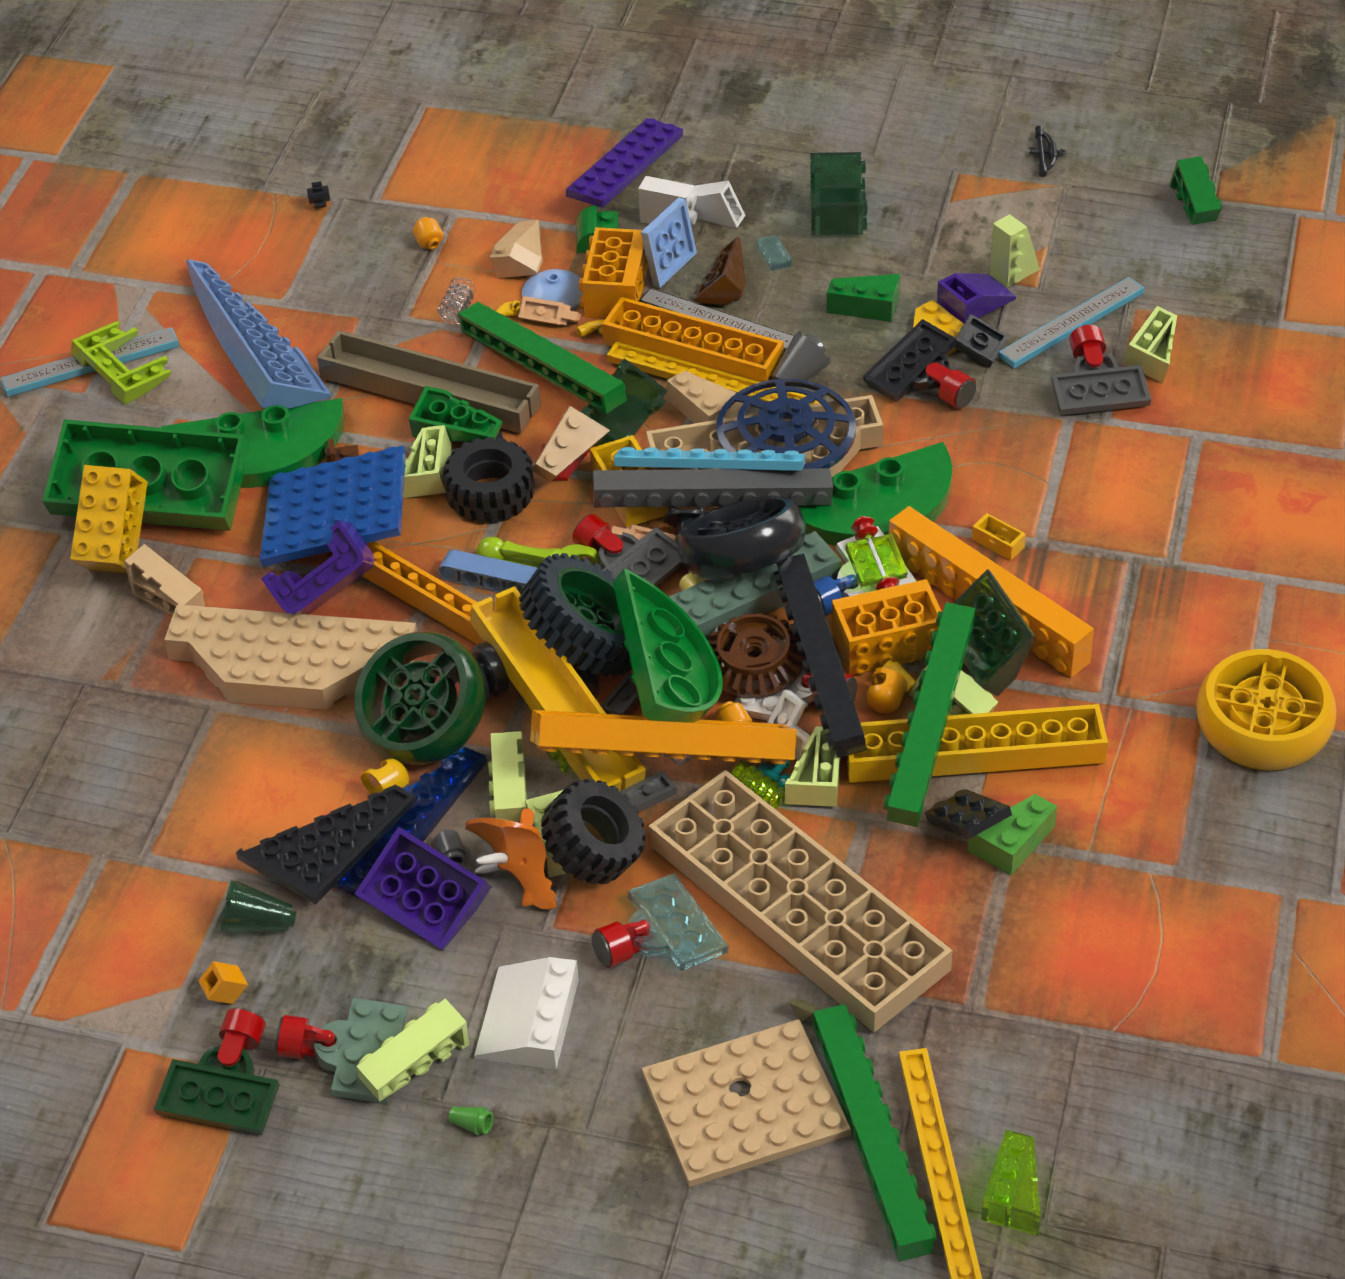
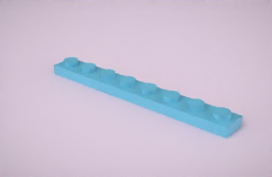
(716, 460)

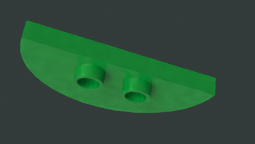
(279, 436)
(883, 491)
(668, 653)

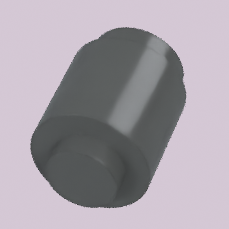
(450, 845)

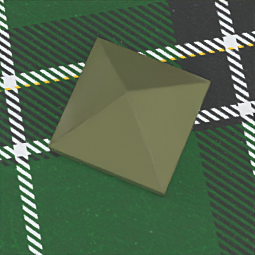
(803, 1009)

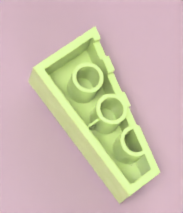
(413, 1050)

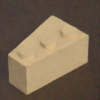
(699, 398)
(160, 582)

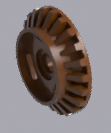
(761, 675)

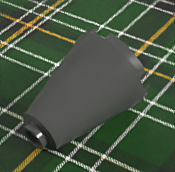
(801, 359)

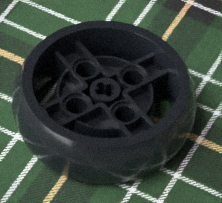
(741, 537)

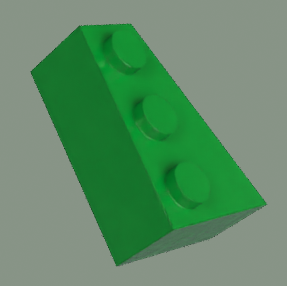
(864, 296)

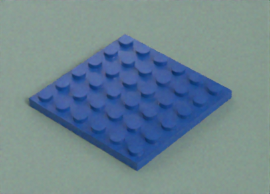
(312, 499)

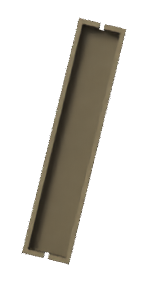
(405, 373)

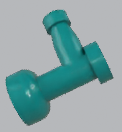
(773, 772)

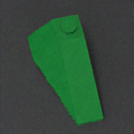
(461, 420)

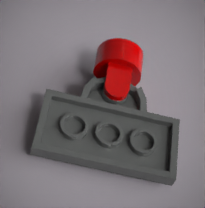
(1097, 379)
(652, 557)

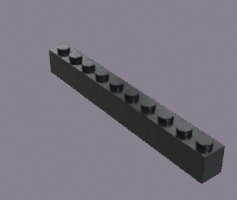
(820, 657)

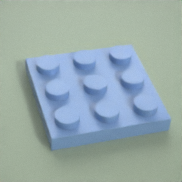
(669, 242)

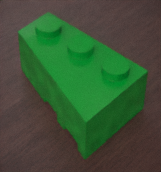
(1196, 190)

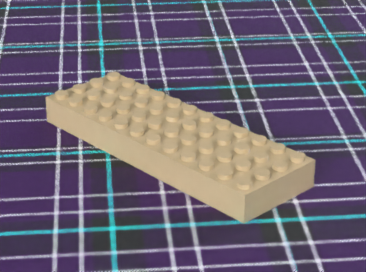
(801, 900)

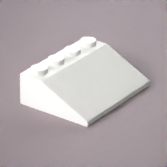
(529, 1013)

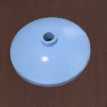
(556, 286)

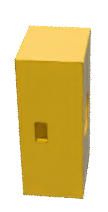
(991, 528)

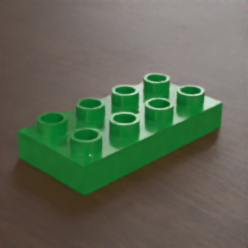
(188, 472)

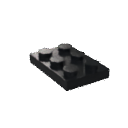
(968, 813)

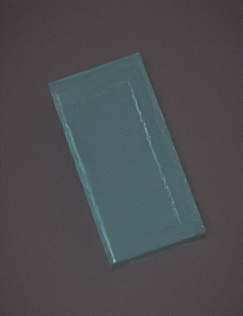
(774, 252)

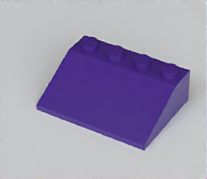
(422, 889)

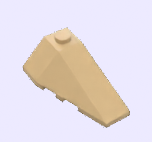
(518, 251)

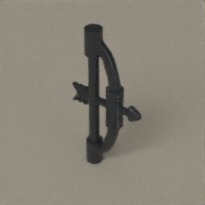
(1052, 150)

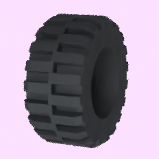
(492, 499)
(576, 847)

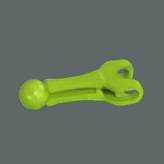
(511, 552)

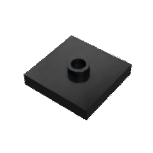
(980, 340)

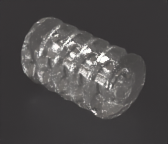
(456, 299)

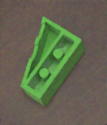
(1016, 837)

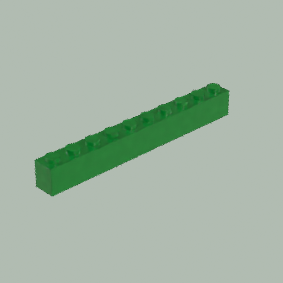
(543, 357)
(930, 715)
(873, 1133)

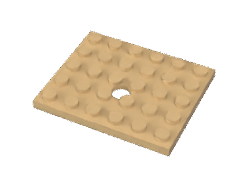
(727, 1133)

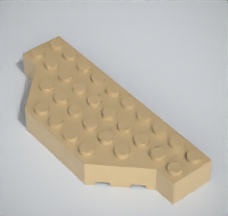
(703, 435)
(278, 654)

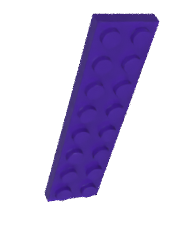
(624, 162)

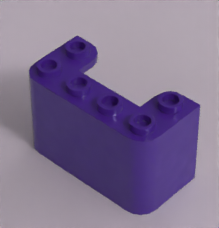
(348, 563)

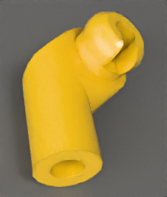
(509, 308)

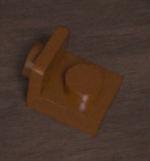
(335, 454)

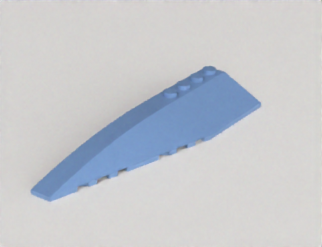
(262, 358)

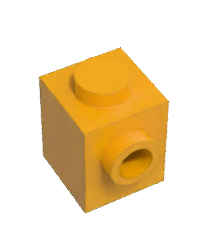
(223, 982)

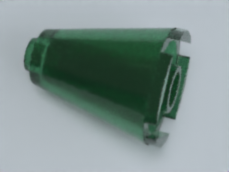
(255, 911)

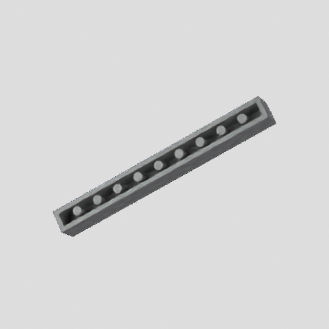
(708, 487)

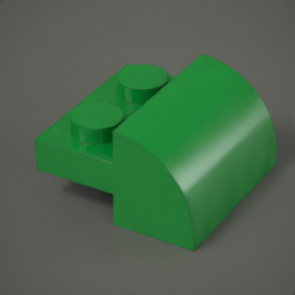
(586, 224)

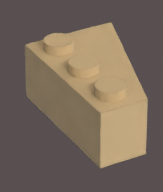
(568, 442)

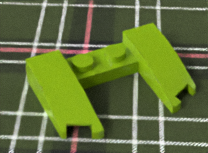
(125, 384)

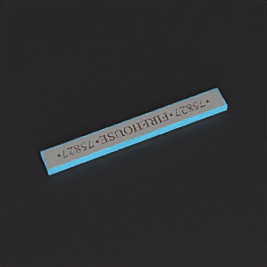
(1064, 325)
(71, 367)

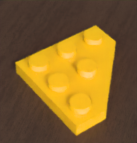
(938, 317)

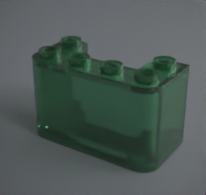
(837, 193)

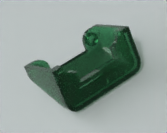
(642, 398)

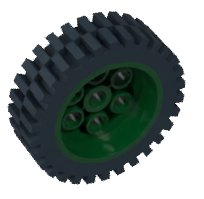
(577, 613)

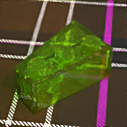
(1013, 1186)

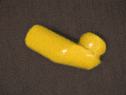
(590, 327)

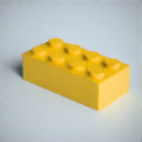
(603, 459)

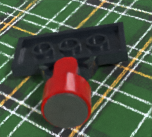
(922, 363)

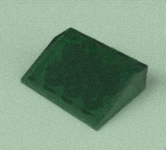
(998, 636)

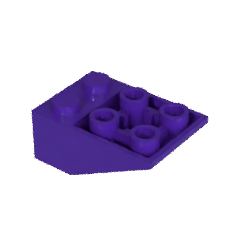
(971, 294)

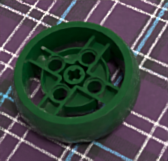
(383, 680)

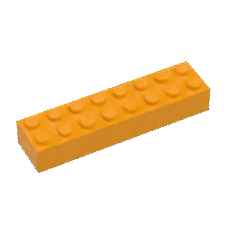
(692, 339)

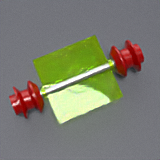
(875, 558)

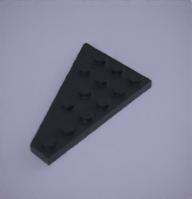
(323, 852)

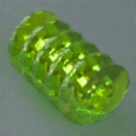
(760, 785)

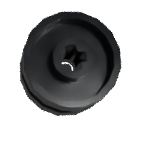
(492, 668)

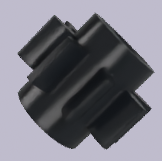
(318, 194)

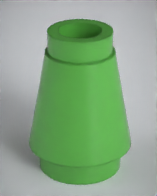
(474, 1119)

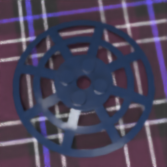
(800, 423)

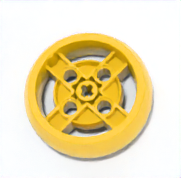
(1266, 709)

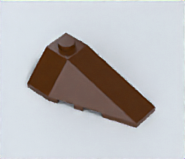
(726, 278)

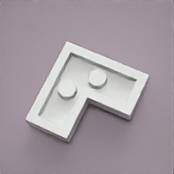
(788, 712)

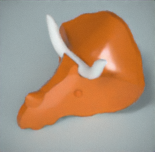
(519, 852)

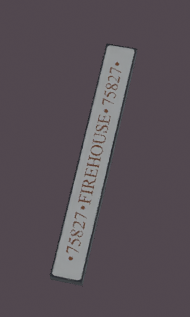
(686, 307)

